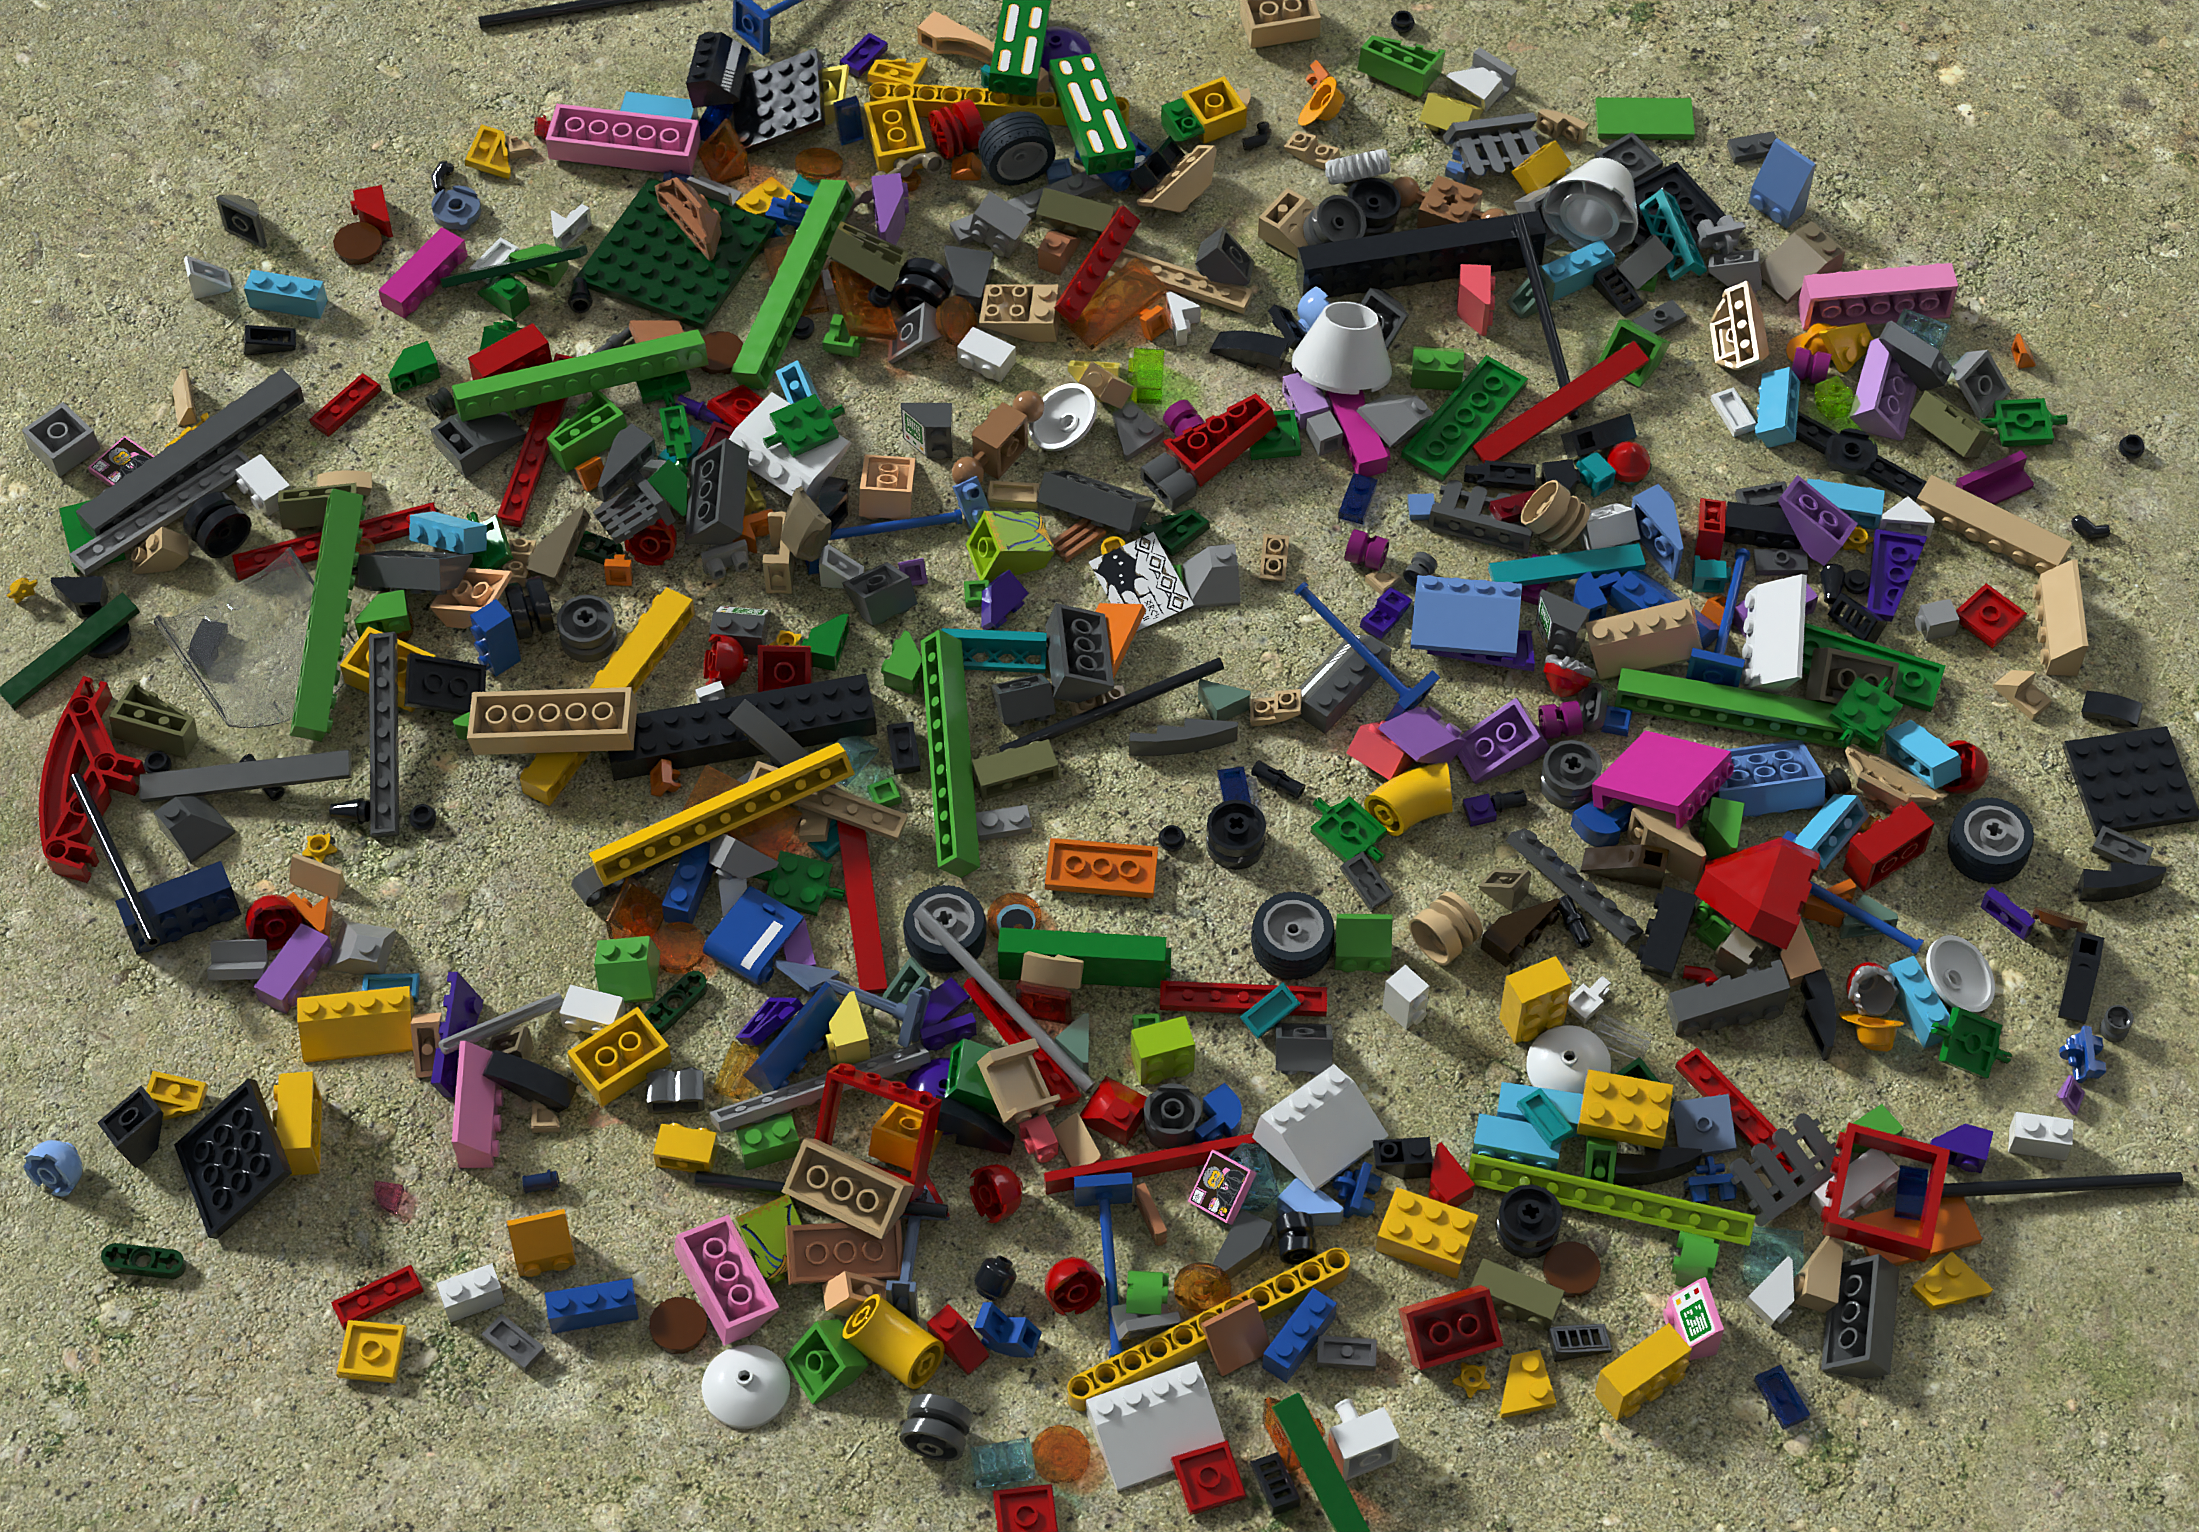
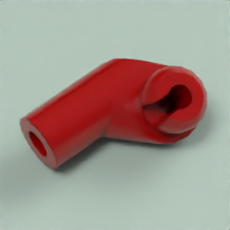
(1700, 974)

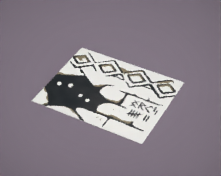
(1142, 576)

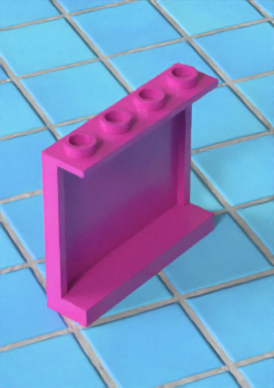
(1664, 775)

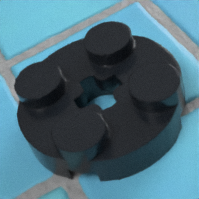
(1849, 464)

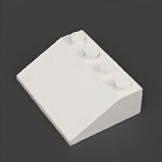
(776, 462)
(1774, 635)
(1320, 1128)
(1152, 1422)

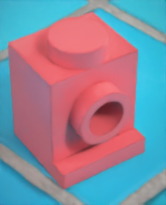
(1039, 1138)

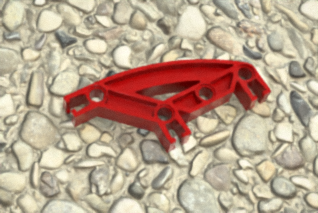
(78, 733)

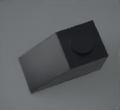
(1563, 472)

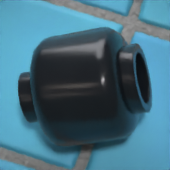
(995, 1278)

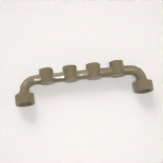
(931, 162)

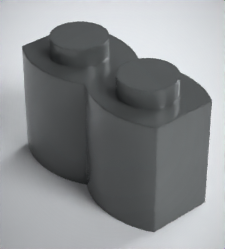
(1168, 481)
(675, 1091)

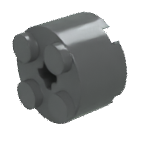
(1172, 1116)

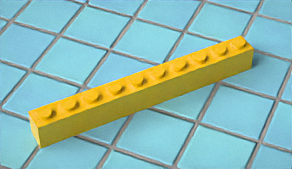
(626, 668)
(721, 814)

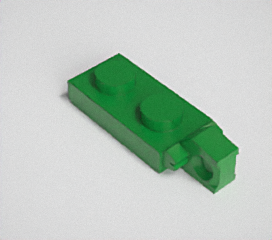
(676, 432)

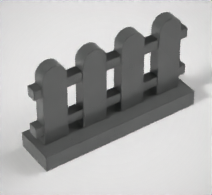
(1486, 135)
(633, 510)
(1472, 524)
(1777, 1175)

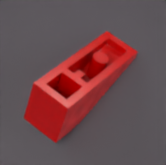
(1710, 529)

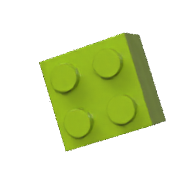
(1162, 1050)

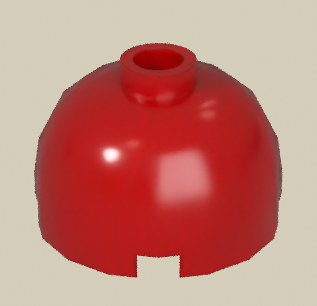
(653, 544)
(724, 660)
(1973, 769)
(272, 919)
(996, 1192)
(1073, 1286)

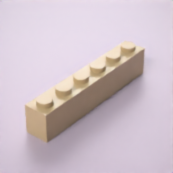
(1993, 526)

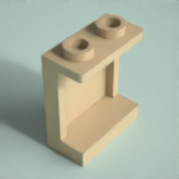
(778, 568)
(1016, 1082)

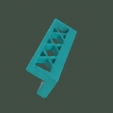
(1680, 233)
(996, 643)

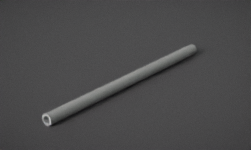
(1004, 999)

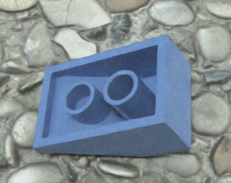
(1783, 184)
(1659, 528)

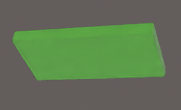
(1645, 118)

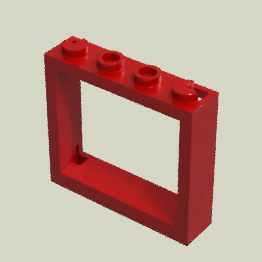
(893, 1091)
(1872, 1236)

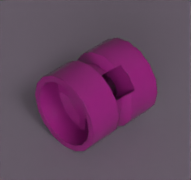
(1811, 366)
(1182, 416)
(1366, 549)
(1569, 722)

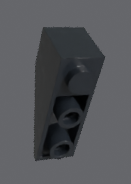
(1598, 436)
(2080, 977)

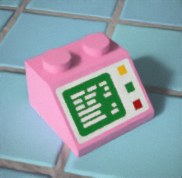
(1695, 1318)

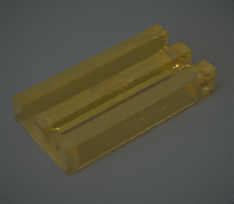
(743, 1051)

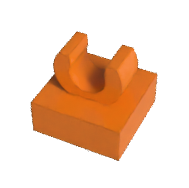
(1320, 74)
(1153, 322)
(590, 472)
(618, 571)
(662, 777)

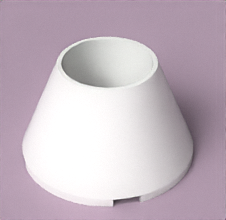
(1593, 205)
(1344, 351)

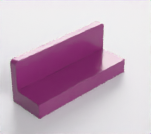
(1998, 480)

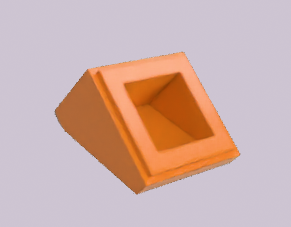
(966, 168)
(2022, 353)
(1714, 608)

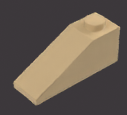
(1819, 1279)

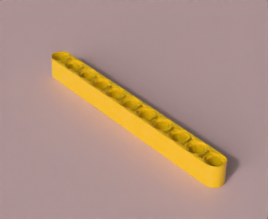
(989, 104)
(1192, 1330)

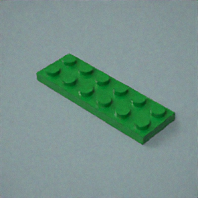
(1464, 418)
(1916, 677)

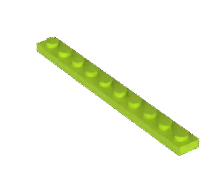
(1616, 1200)

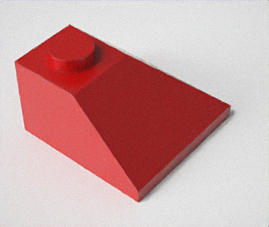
(1114, 1111)

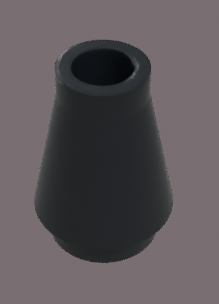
(580, 297)
(1832, 581)
(353, 811)

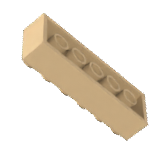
(552, 721)

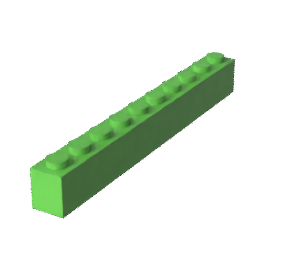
(792, 285)
(579, 375)
(327, 615)
(1731, 708)
(950, 754)

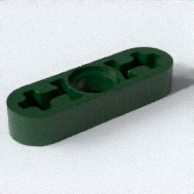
(597, 554)
(679, 991)
(133, 1252)

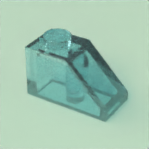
(859, 753)

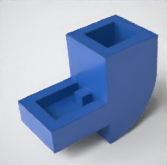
(1593, 593)
(1601, 828)
(1224, 1115)
(1005, 1334)

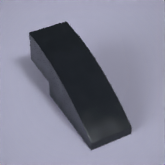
(1157, 164)
(1251, 348)
(834, 500)
(2118, 882)
(1819, 1011)
(530, 1080)
(973, 1127)
(1654, 1165)

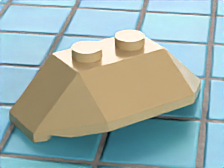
(1182, 183)
(1738, 329)
(1888, 782)

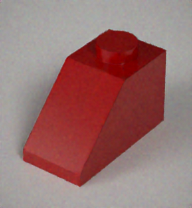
(372, 208)
(1448, 1179)
(958, 1339)

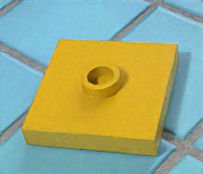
(371, 1351)

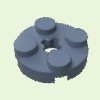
(456, 219)

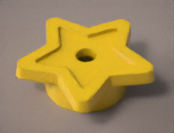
(1860, 546)
(22, 588)
(787, 637)
(316, 841)
(1475, 1372)

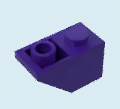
(1000, 598)
(1967, 1146)

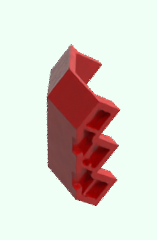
(1761, 888)

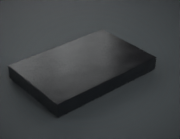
(442, 683)

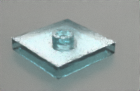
(1769, 1249)

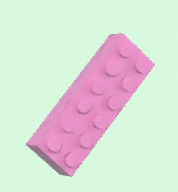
(623, 139)
(1877, 295)

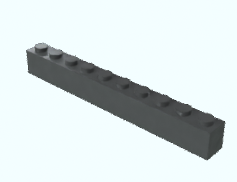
(193, 452)

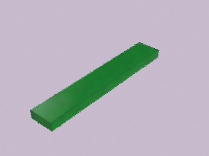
(1319, 1465)

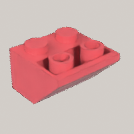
(1475, 297)
(1378, 751)

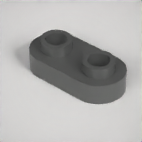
(1593, 707)

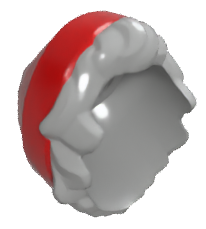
(1567, 675)
(1871, 989)

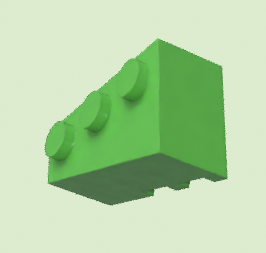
(1400, 65)
(586, 432)

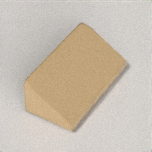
(184, 399)
(316, 877)
(1076, 1142)

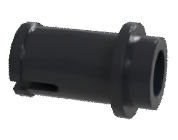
(1508, 800)

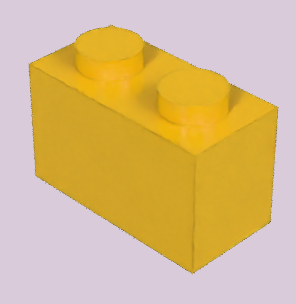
(1542, 167)
(685, 1148)

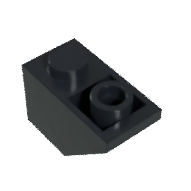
(81, 594)
(1404, 1157)

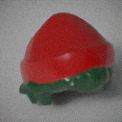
(1630, 462)

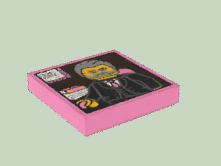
(119, 461)
(1222, 1187)

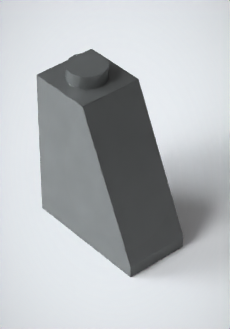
(970, 272)

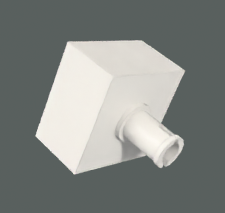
(1362, 1441)

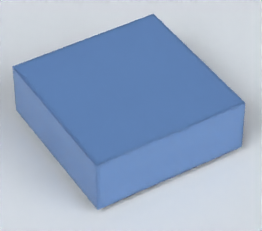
(1059, 170)
(1420, 506)

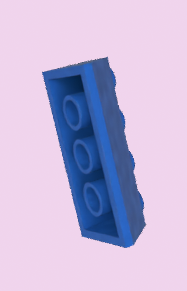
(1640, 591)
(794, 1042)

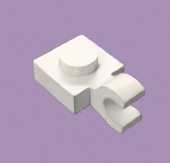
(1587, 1001)

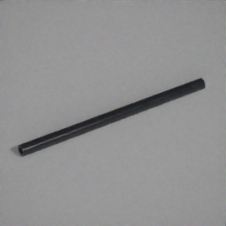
(549, 11)
(1542, 304)
(1119, 704)
(115, 861)
(2065, 1184)
(775, 1188)

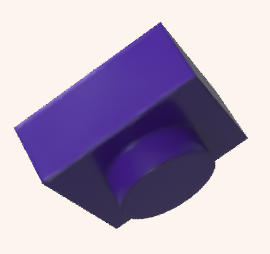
(1479, 810)

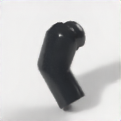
(1260, 138)
(442, 169)
(2088, 530)

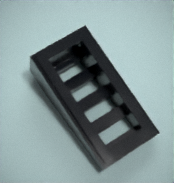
(1612, 277)
(255, 345)
(1870, 628)
(1561, 1353)
(1283, 1503)

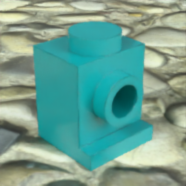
(1596, 473)
(1709, 575)

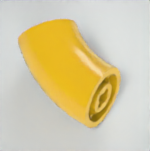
(1411, 798)
(894, 1341)

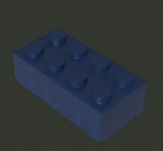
(183, 906)

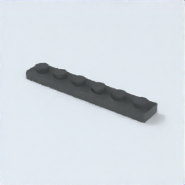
(1575, 886)

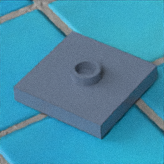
(1705, 1124)

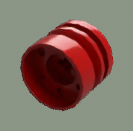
(956, 129)

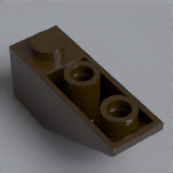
(1627, 863)
(1515, 931)

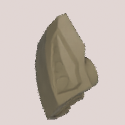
(805, 527)

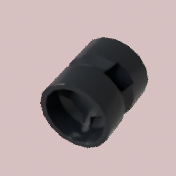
(1296, 1237)

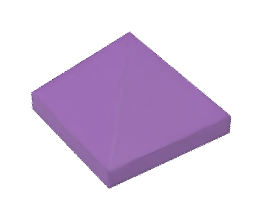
(915, 570)
(2071, 1094)

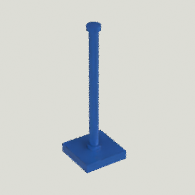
(754, 23)
(954, 517)
(1715, 666)
(1409, 696)
(1860, 914)
(1103, 1191)

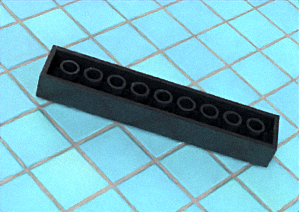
(1415, 255)
(703, 736)

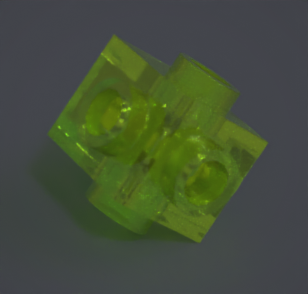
(1833, 398)

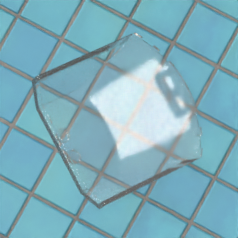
(249, 644)

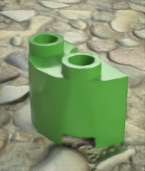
(839, 341)
(1696, 1258)
(1146, 1292)

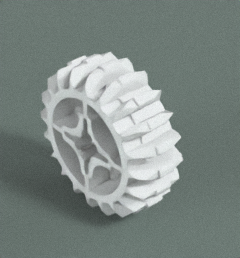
(1357, 166)

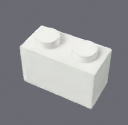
(986, 354)
(261, 483)
(1406, 997)
(590, 1010)
(2040, 1136)
(470, 1292)

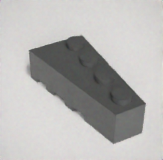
(1730, 1000)

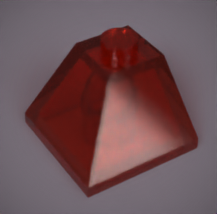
(1045, 1002)

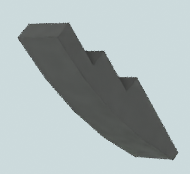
(766, 735)
(1174, 740)

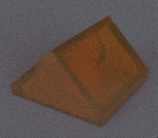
(724, 155)
(634, 912)

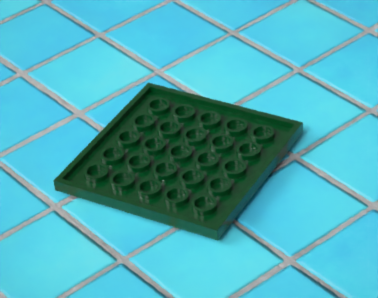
(659, 267)

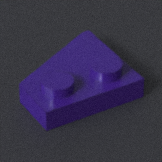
(768, 1019)

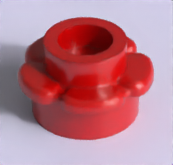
(541, 126)

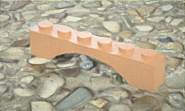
(946, 36)

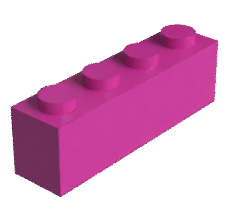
(423, 273)
(1359, 438)

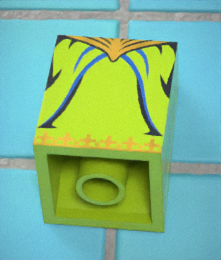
(1009, 542)
(765, 1236)

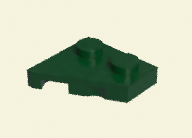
(1177, 530)

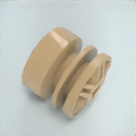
(1555, 514)
(1445, 928)

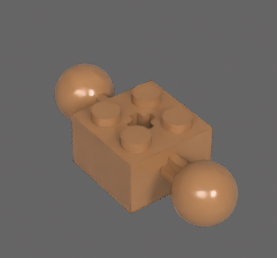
(1444, 203)
(1000, 438)

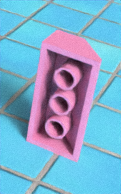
(475, 1110)
(725, 1279)

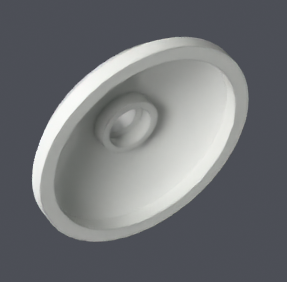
(1066, 417)
(1960, 974)
(1551, 1070)
(750, 1401)

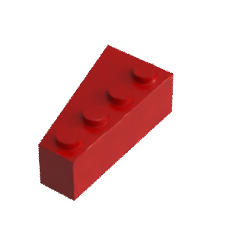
(1222, 438)

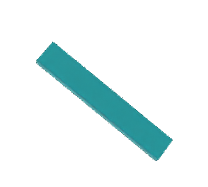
(1568, 565)

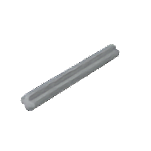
(502, 1022)

